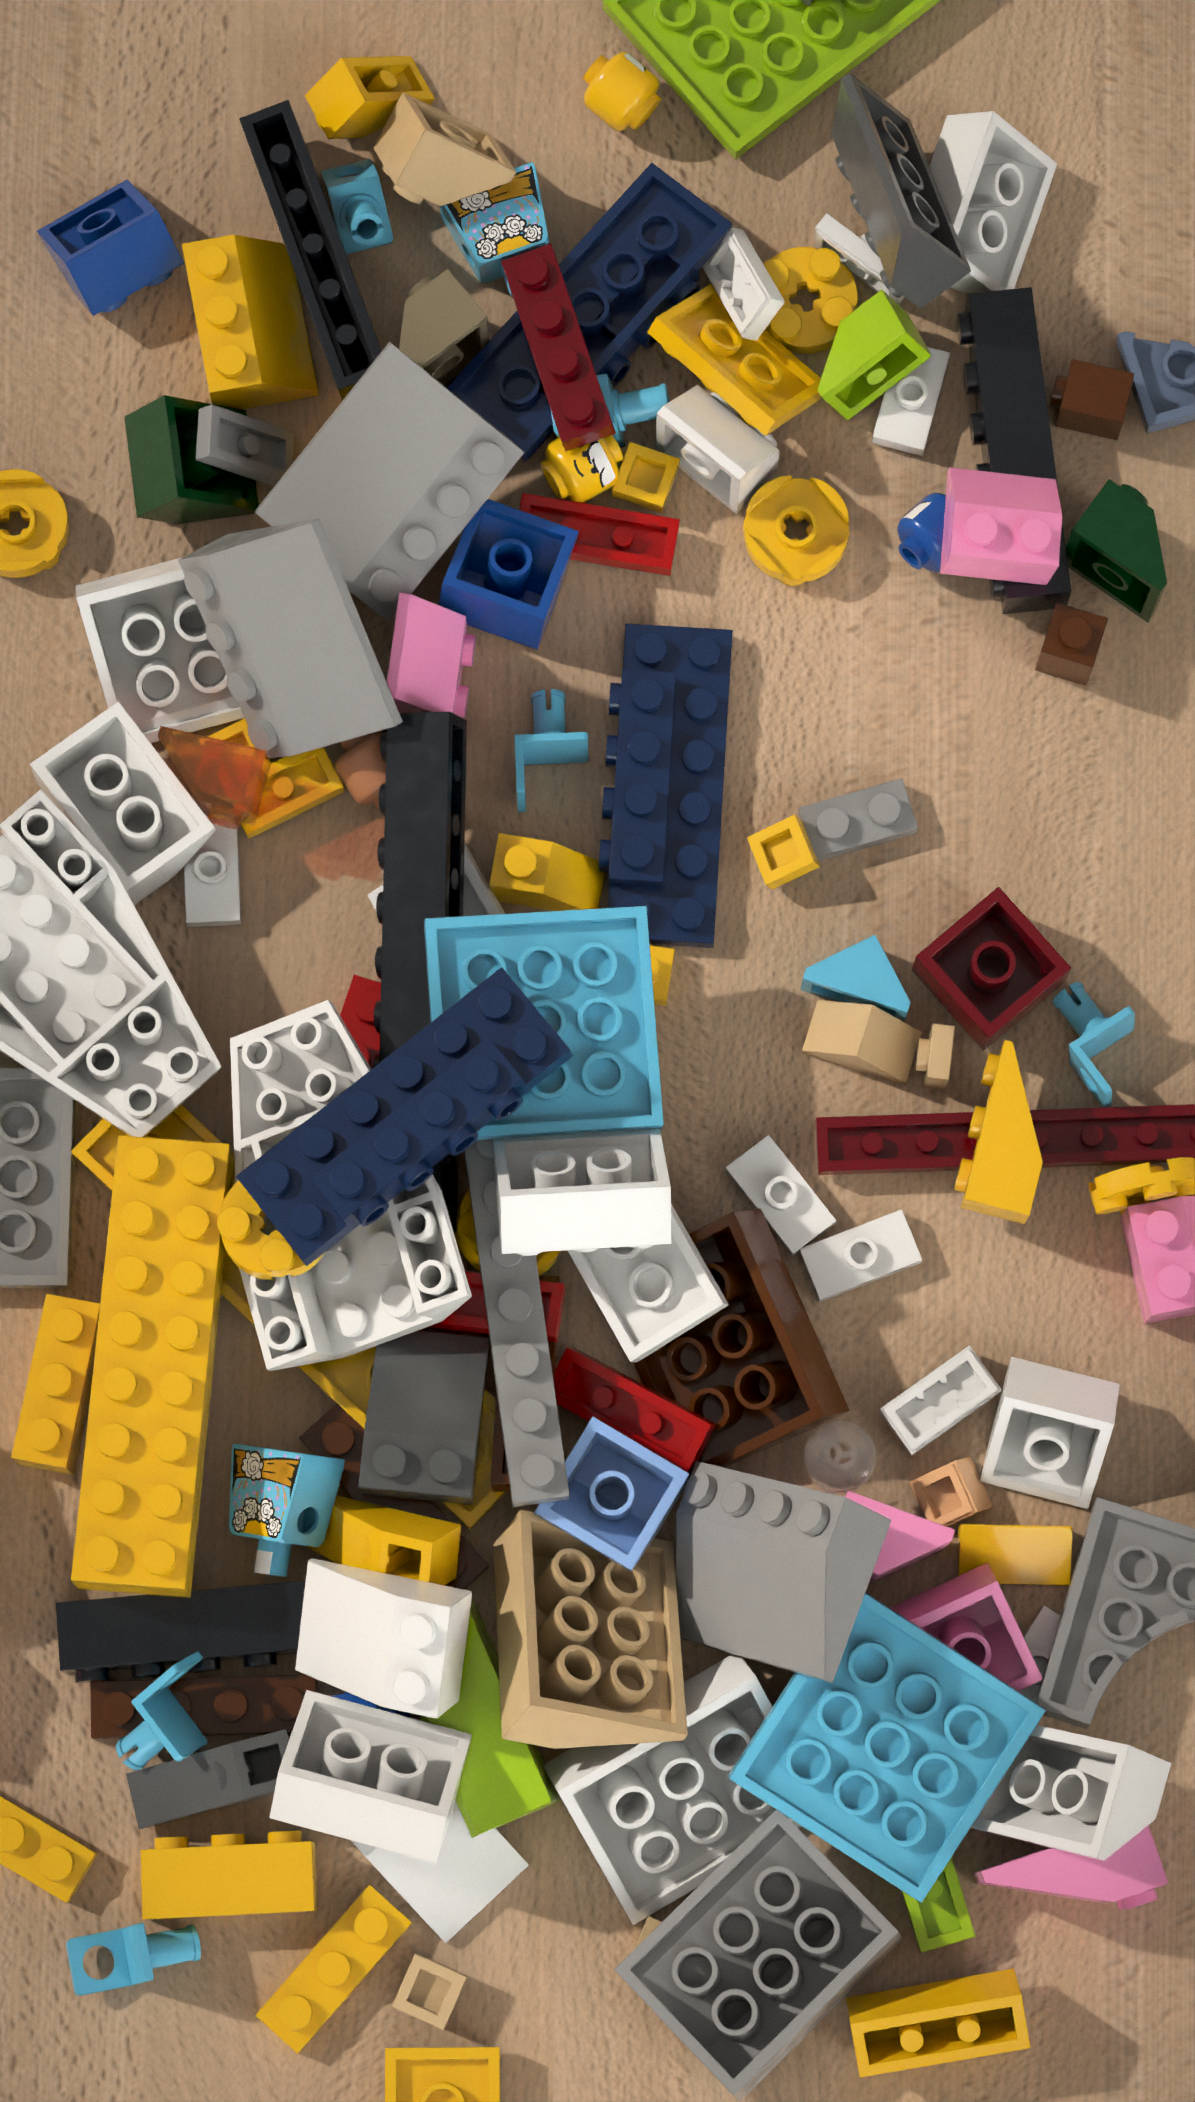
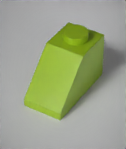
(870, 355)

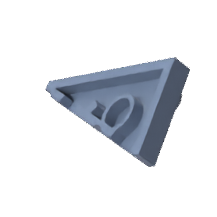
(1161, 380)

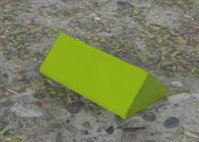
(499, 1776)

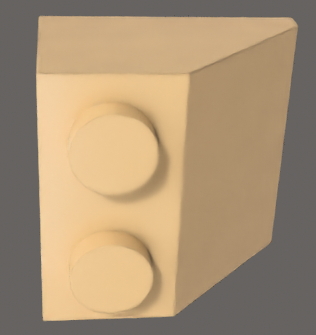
(438, 155)

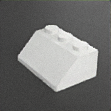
(993, 194)
(124, 801)
(582, 1191)
(370, 1776)
(1075, 1794)

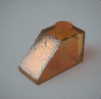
(219, 775)

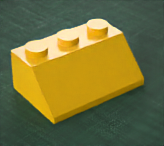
(249, 321)

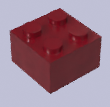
(991, 968)

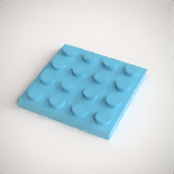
(592, 987)
(891, 1751)

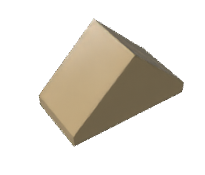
(862, 1039)

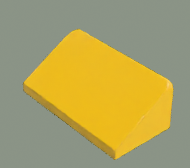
(1018, 1552)

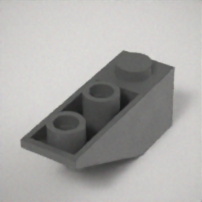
(208, 1780)

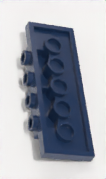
(619, 280)
(668, 779)
(405, 1117)

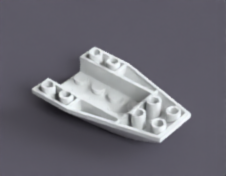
(84, 981)
(378, 1276)

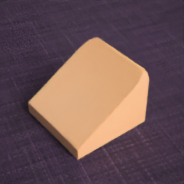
(951, 1492)

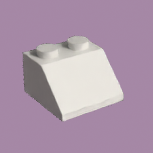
(716, 446)
(1050, 1432)

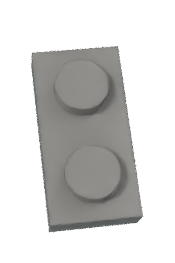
(243, 445)
(859, 820)

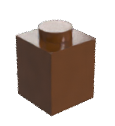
(1092, 399)
(1071, 644)

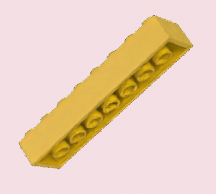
(153, 1368)

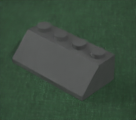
(896, 195)

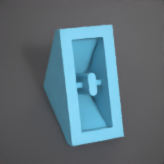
(859, 976)

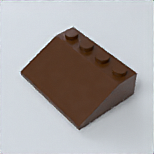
(756, 1360)

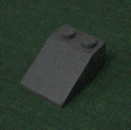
(425, 1417)

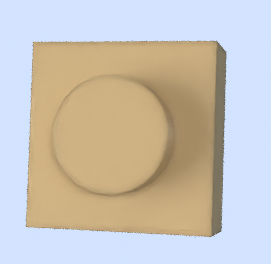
(935, 1056)
(429, 1991)

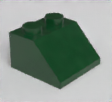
(165, 471)
(1120, 549)

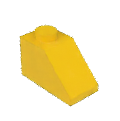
(362, 92)
(544, 875)

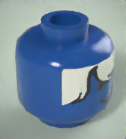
(922, 533)

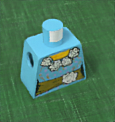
(498, 224)
(281, 1501)

